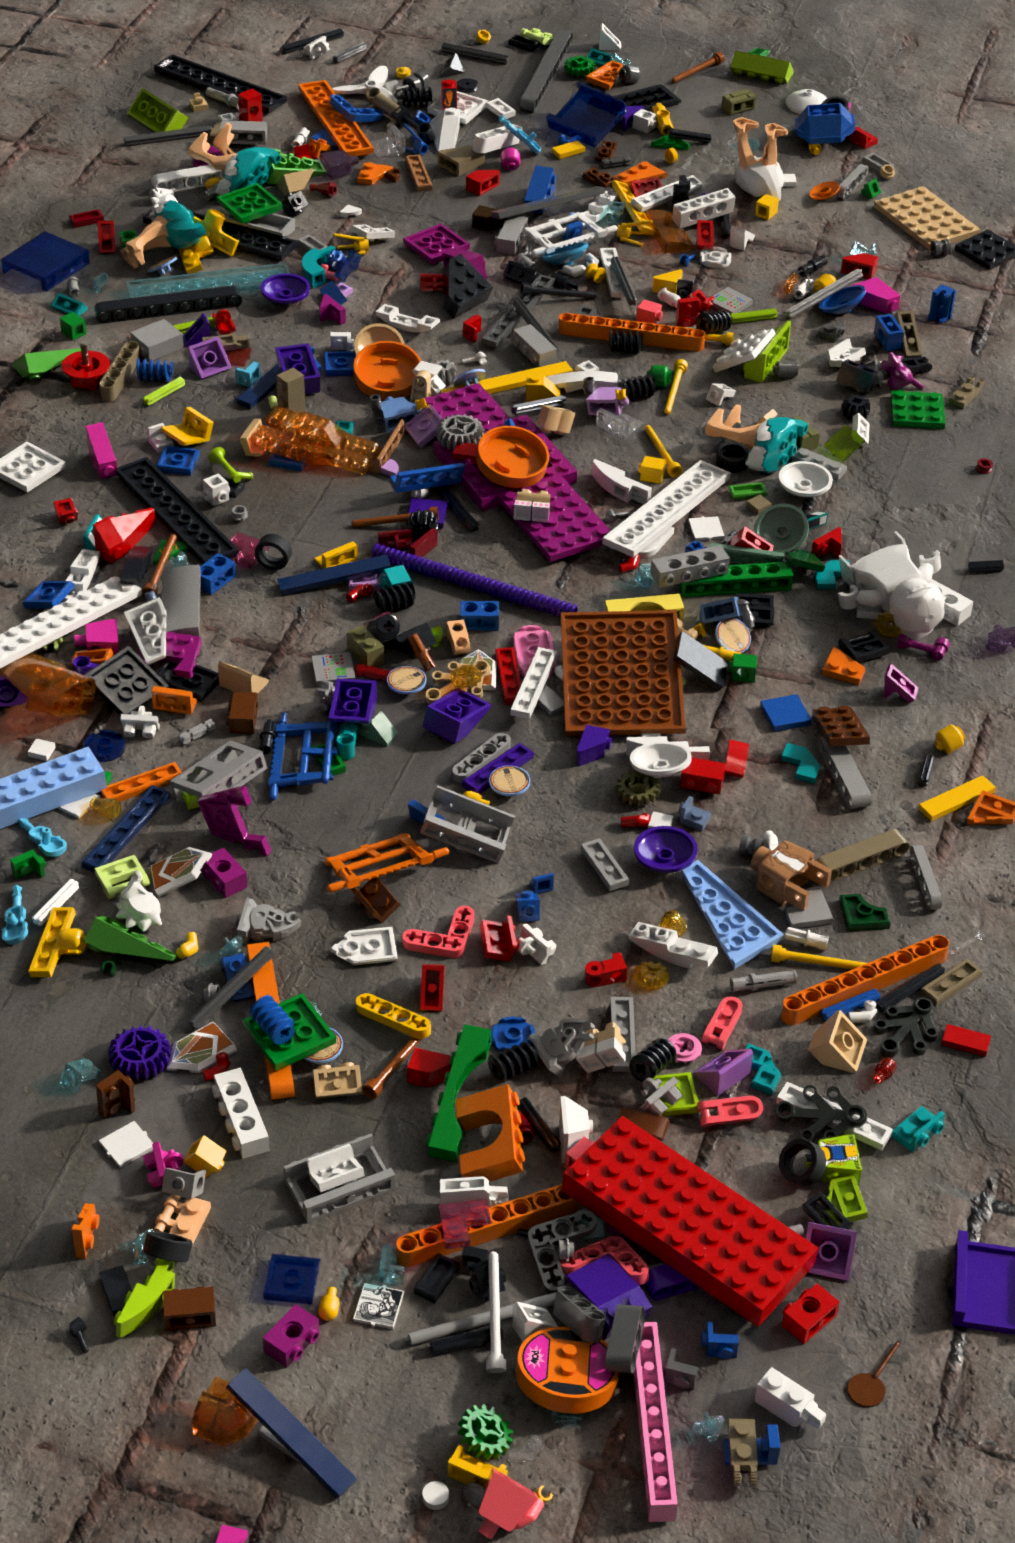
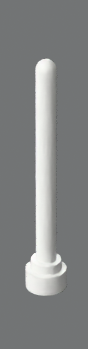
(495, 1361)

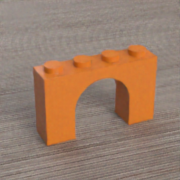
(505, 1154)

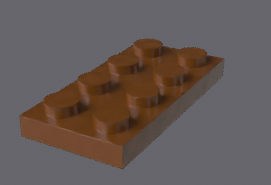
(840, 726)

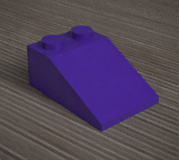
(302, 360)
(353, 701)
(455, 715)
(607, 1286)

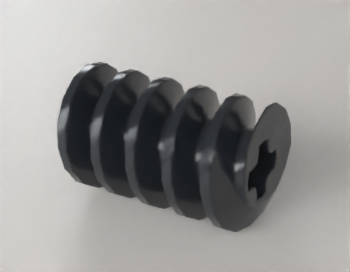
(416, 96)
(714, 321)
(625, 341)
(638, 385)
(394, 595)
(384, 627)
(513, 1059)
(652, 1059)

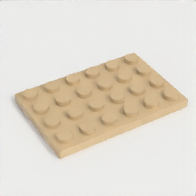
(926, 217)

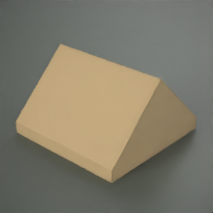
(239, 680)

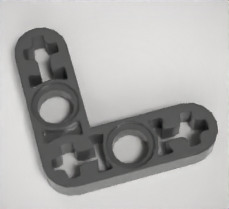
(547, 1245)

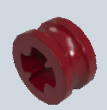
(984, 466)

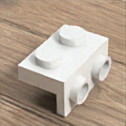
(842, 352)
(334, 1168)

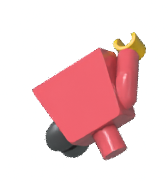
(504, 1503)

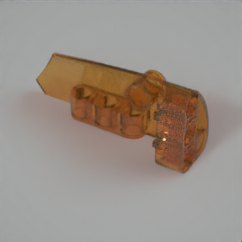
(51, 686)

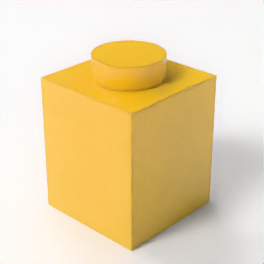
(766, 207)
(652, 469)
(205, 1156)

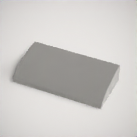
(269, 223)
(182, 599)

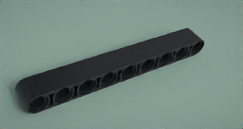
(160, 305)

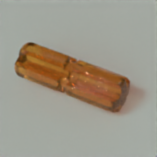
(791, 283)

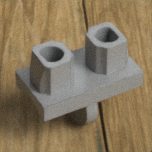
(653, 1102)

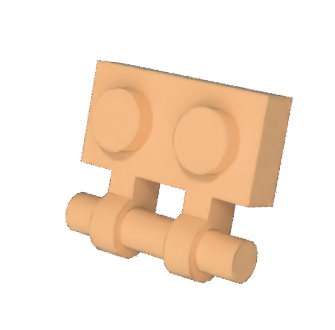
(190, 1217)

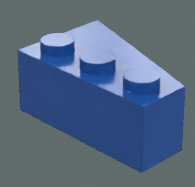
(541, 185)

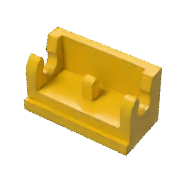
(470, 1469)

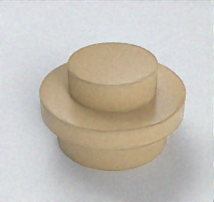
(887, 171)

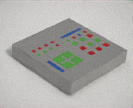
(731, 301)
(332, 666)

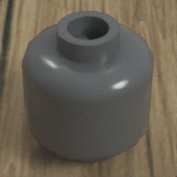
(629, 74)

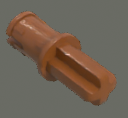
(421, 652)

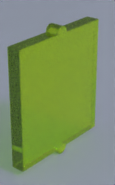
(844, 443)

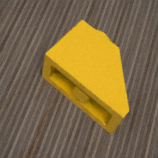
(539, 388)

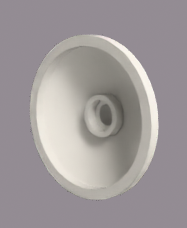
(800, 99)
(805, 479)
(660, 759)

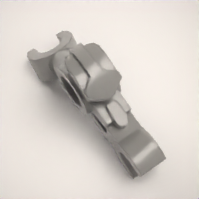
(326, 692)

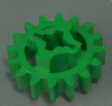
(579, 66)
(485, 1432)

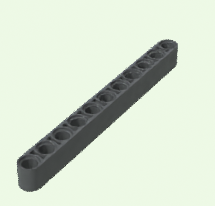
(546, 71)

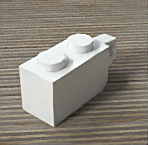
(471, 1189)
(788, 1400)

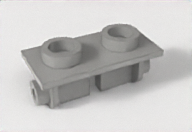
(876, 365)

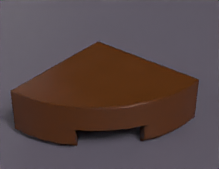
(393, 175)

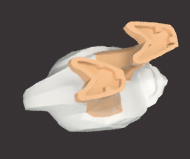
(759, 174)

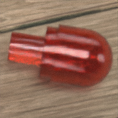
(885, 1069)

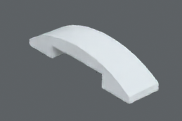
(391, 316)

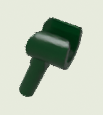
(111, 965)

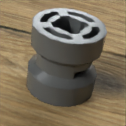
(940, 247)
(749, 846)

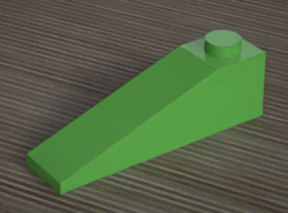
(292, 164)
(38, 363)
(114, 937)

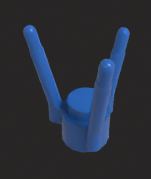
(418, 145)

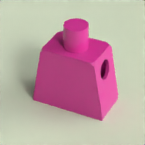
(100, 636)

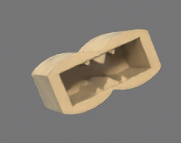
(555, 419)

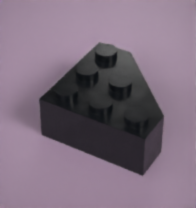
(463, 287)

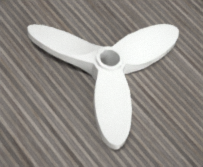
(376, 79)

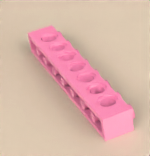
(654, 1429)

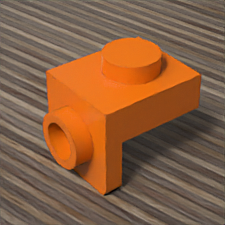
(316, 146)

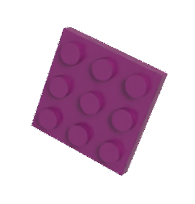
(434, 241)

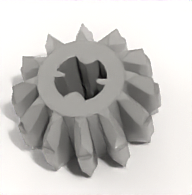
(447, 372)

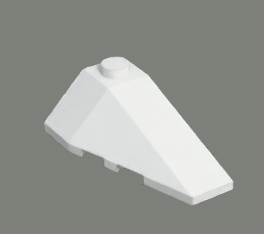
(446, 128)
(149, 629)

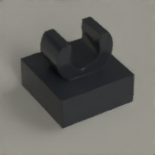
(474, 1255)

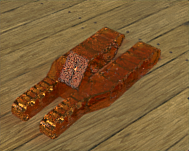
(319, 441)

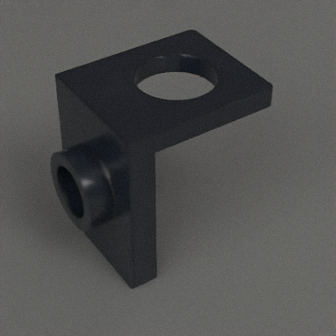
(684, 288)

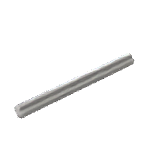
(824, 293)

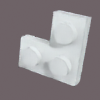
(373, 233)

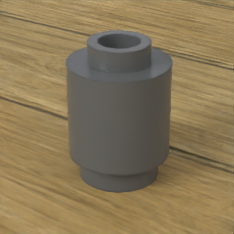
(785, 369)

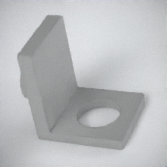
(394, 88)
(183, 1183)

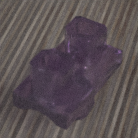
(1001, 638)

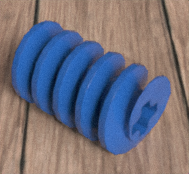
(154, 370)
(272, 1019)

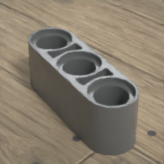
(579, 1314)
(625, 1338)

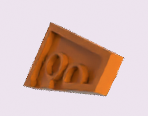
(605, 75)
(640, 172)

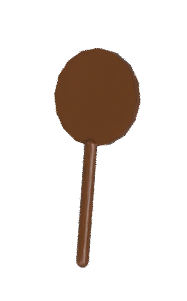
(868, 1389)

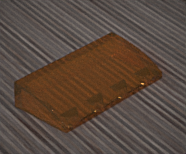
(668, 233)

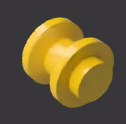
(594, 272)

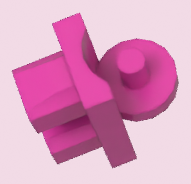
(161, 1160)

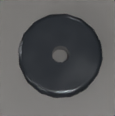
(467, 85)

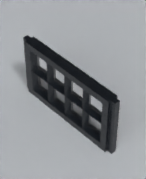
(665, 93)

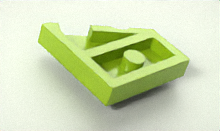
(847, 1199)

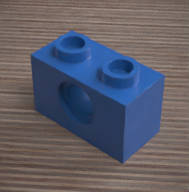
(888, 332)

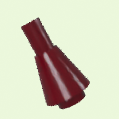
(328, 189)

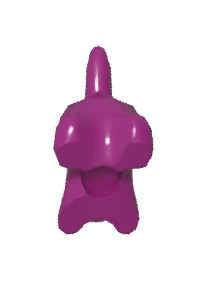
(900, 374)

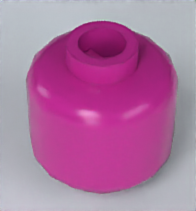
(510, 158)

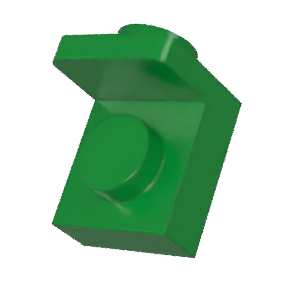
(27, 863)

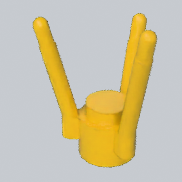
(624, 232)
(360, 245)

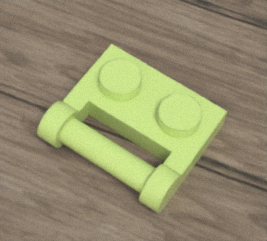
(543, 38)
(118, 872)

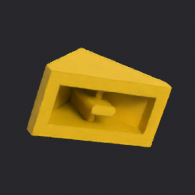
(667, 280)

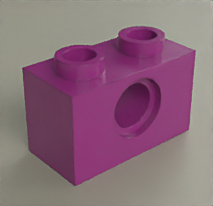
(225, 873)
(295, 1323)

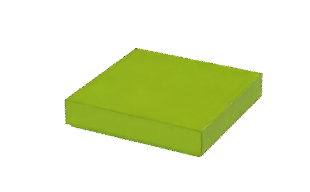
(689, 1099)

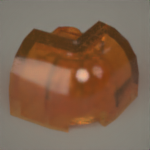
(221, 1416)

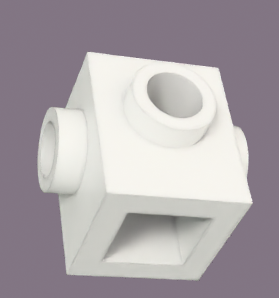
(216, 489)

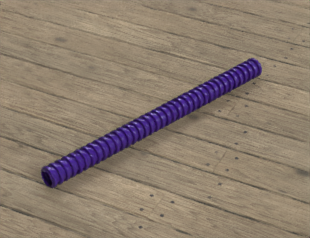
(474, 581)

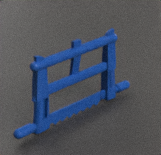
(302, 778)

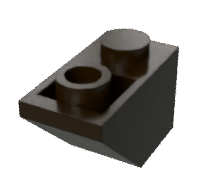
(484, 221)

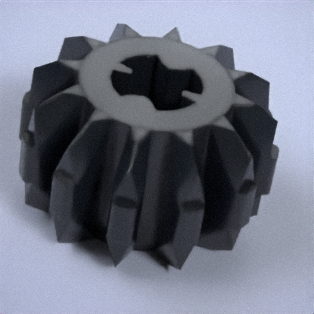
(855, 404)
(421, 522)

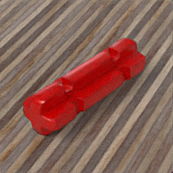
(371, 672)

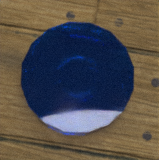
(106, 745)

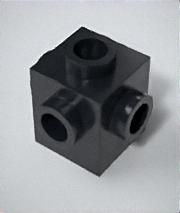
(294, 203)
(480, 1279)

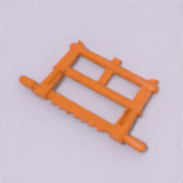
(408, 845)

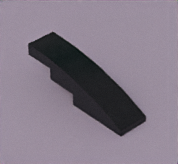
(136, 565)

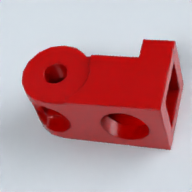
(606, 971)

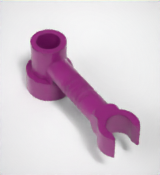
(938, 649)

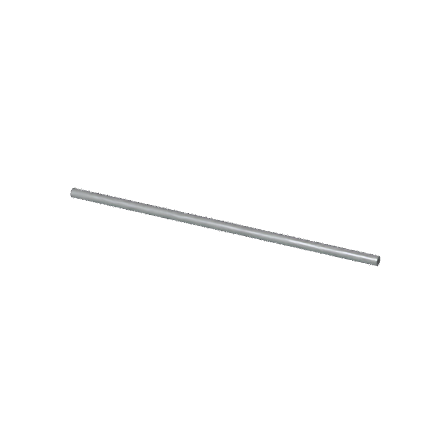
(505, 1313)

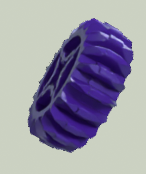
(139, 1052)

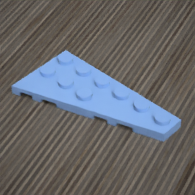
(734, 922)

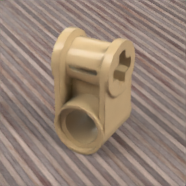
(420, 389)

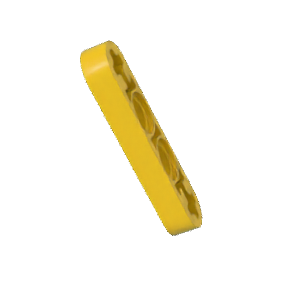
(415, 1026)

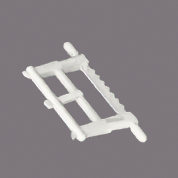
(548, 247)

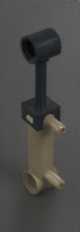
(399, 114)

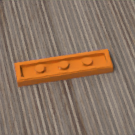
(141, 783)

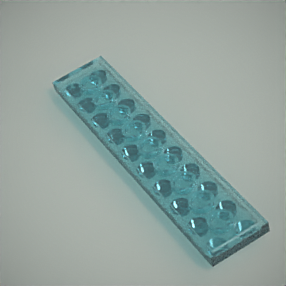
(244, 278)

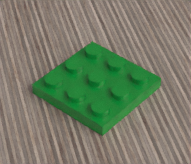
(249, 203)
(917, 409)
(309, 1036)

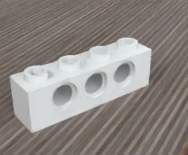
(703, 208)
(956, 607)
(241, 1113)

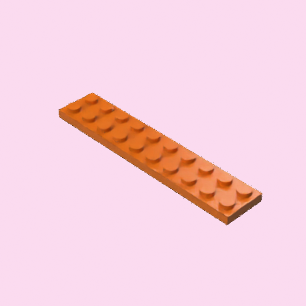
(343, 131)

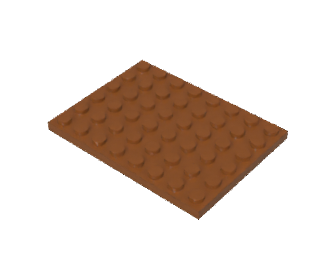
(622, 672)

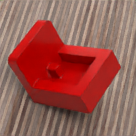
(706, 303)
(65, 511)

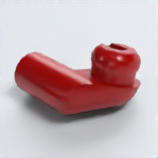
(637, 820)
(221, 1066)

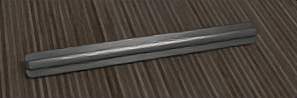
(166, 135)

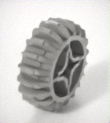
(459, 430)

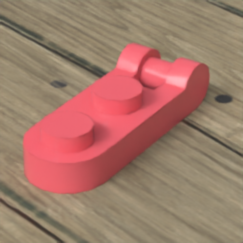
(723, 1022)
(730, 1110)

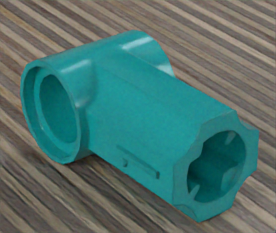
(347, 740)

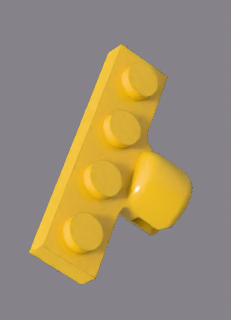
(213, 226)
(191, 255)
(56, 941)

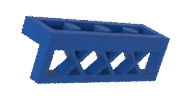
(427, 477)

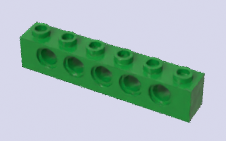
(742, 579)

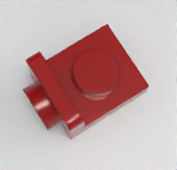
(472, 327)

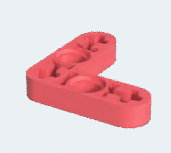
(449, 940)
(618, 1250)

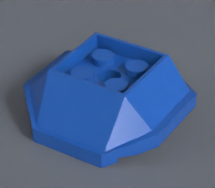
(824, 123)

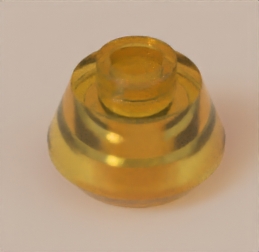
(674, 921)

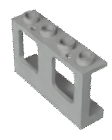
(221, 772)
(463, 834)
(347, 1193)

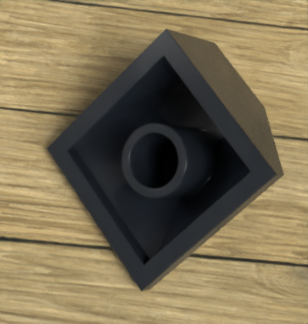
(401, 641)

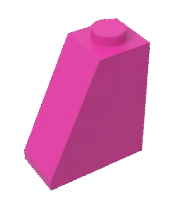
(879, 296)
(100, 450)

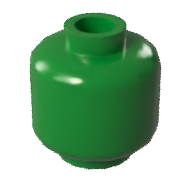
(661, 375)

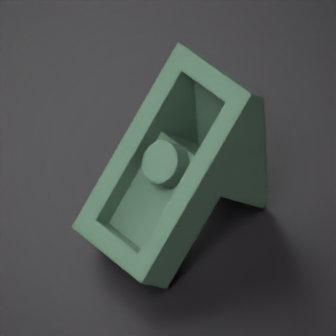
(378, 730)

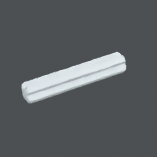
(56, 901)

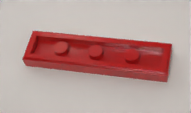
(508, 673)

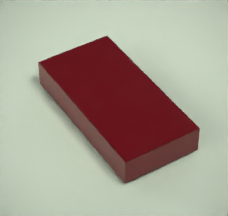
(86, 218)
(424, 543)

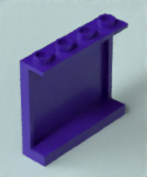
(983, 1286)

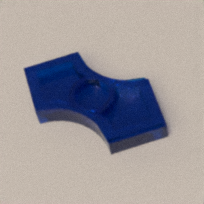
(348, 265)

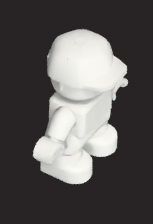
(896, 585)

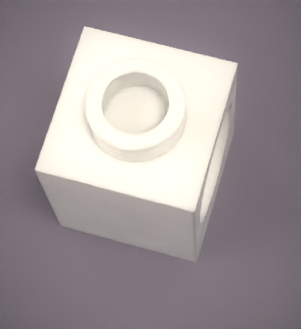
(644, 121)

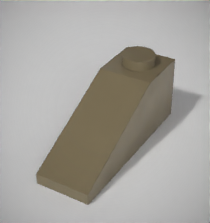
(911, 344)

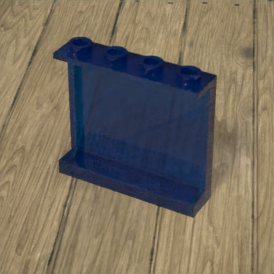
(588, 114)
(47, 259)

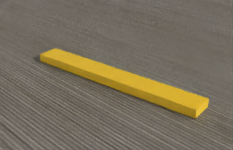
(516, 379)

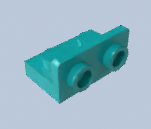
(918, 1128)

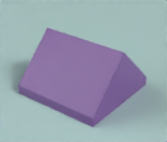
(208, 358)
(725, 1070)
(834, 1251)

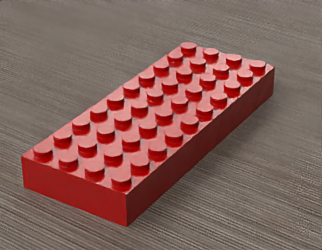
(690, 1220)

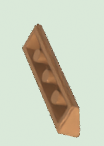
(388, 448)

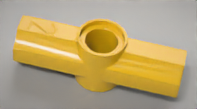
(662, 118)

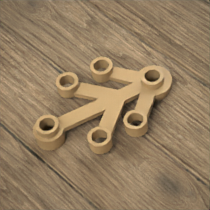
(437, 694)

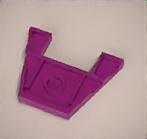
(181, 650)
(225, 821)

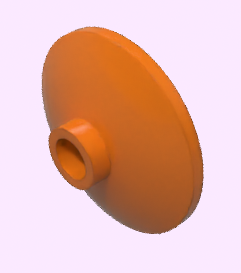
(824, 190)

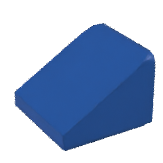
(420, 118)
(542, 883)

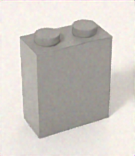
(157, 339)

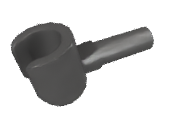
(612, 516)

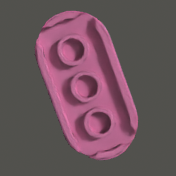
(526, 644)

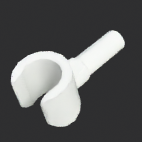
(480, 357)

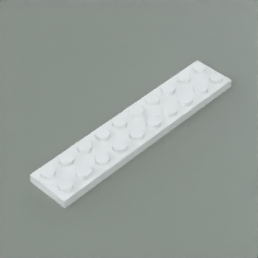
(666, 508)
(64, 618)

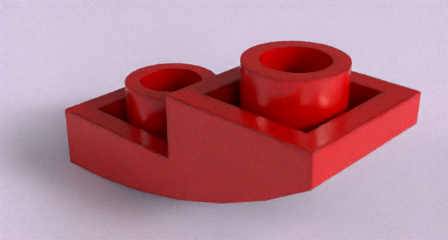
(466, 451)
(736, 758)

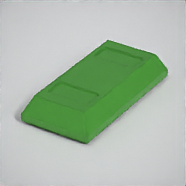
(747, 491)

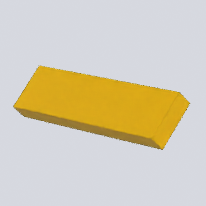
(955, 798)

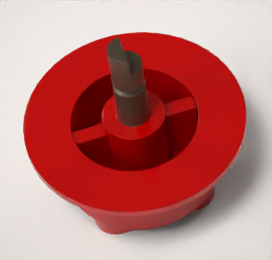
(86, 368)

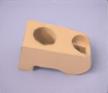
(458, 639)

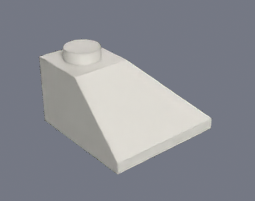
(572, 1124)

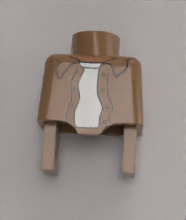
(786, 871)

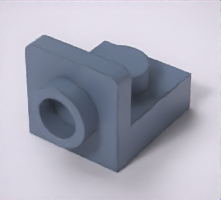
(692, 815)

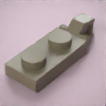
(231, 341)

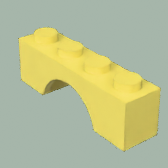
(648, 603)

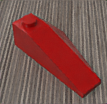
(119, 534)

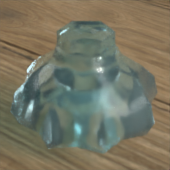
(179, 560)
(232, 947)
(709, 1426)

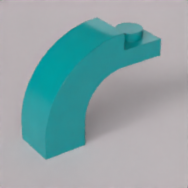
(311, 265)

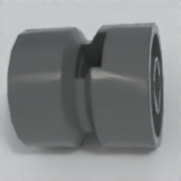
(417, 79)

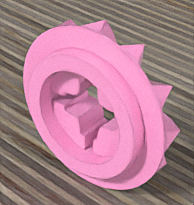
(693, 1050)

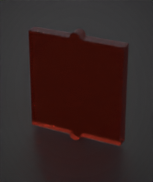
(239, 356)

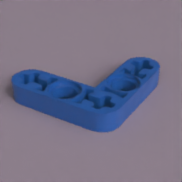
(355, 114)

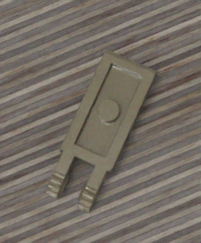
(966, 392)
(743, 1449)

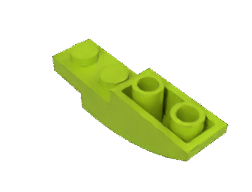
(145, 1299)

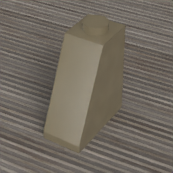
(460, 159)

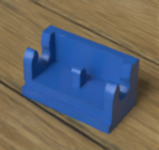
(942, 304)

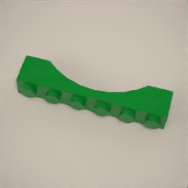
(472, 1051)

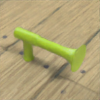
(217, 456)

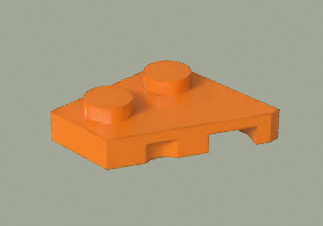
(371, 173)
(843, 667)
(992, 810)
(83, 1233)

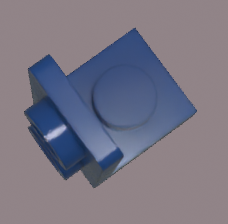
(232, 966)
(767, 1447)

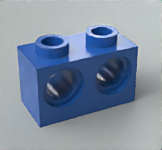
(216, 573)
(480, 615)

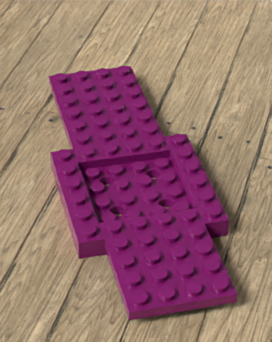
(571, 521)

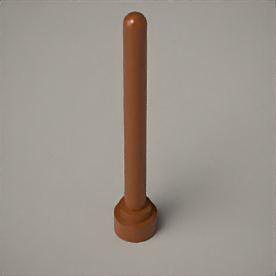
(717, 58)
(388, 519)
(152, 585)
(373, 1087)

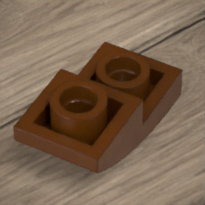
(606, 150)
(599, 179)
(651, 1123)

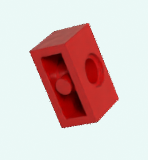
(250, 106)
(804, 1324)

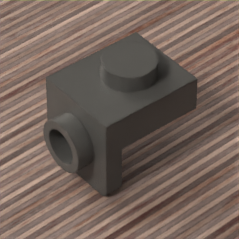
(679, 1373)

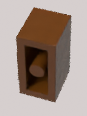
(243, 712)
(189, 1308)

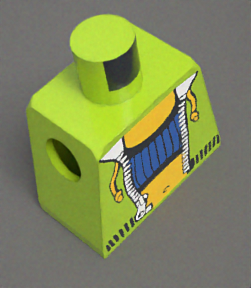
(841, 1158)

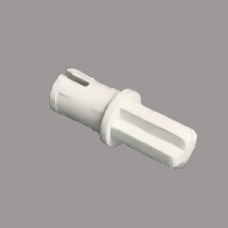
(300, 138)
(807, 938)

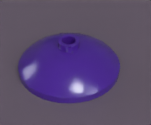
(285, 288)
(665, 849)

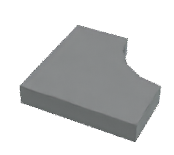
(815, 914)

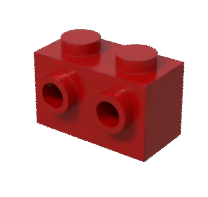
(703, 776)

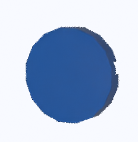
(510, 1032)

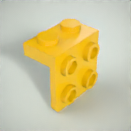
(194, 428)

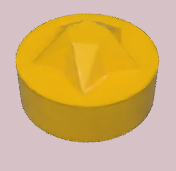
(483, 36)
(403, 72)
(671, 155)

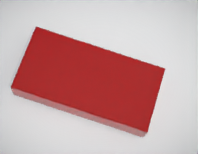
(966, 1040)

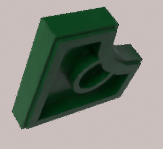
(804, 560)
(862, 915)

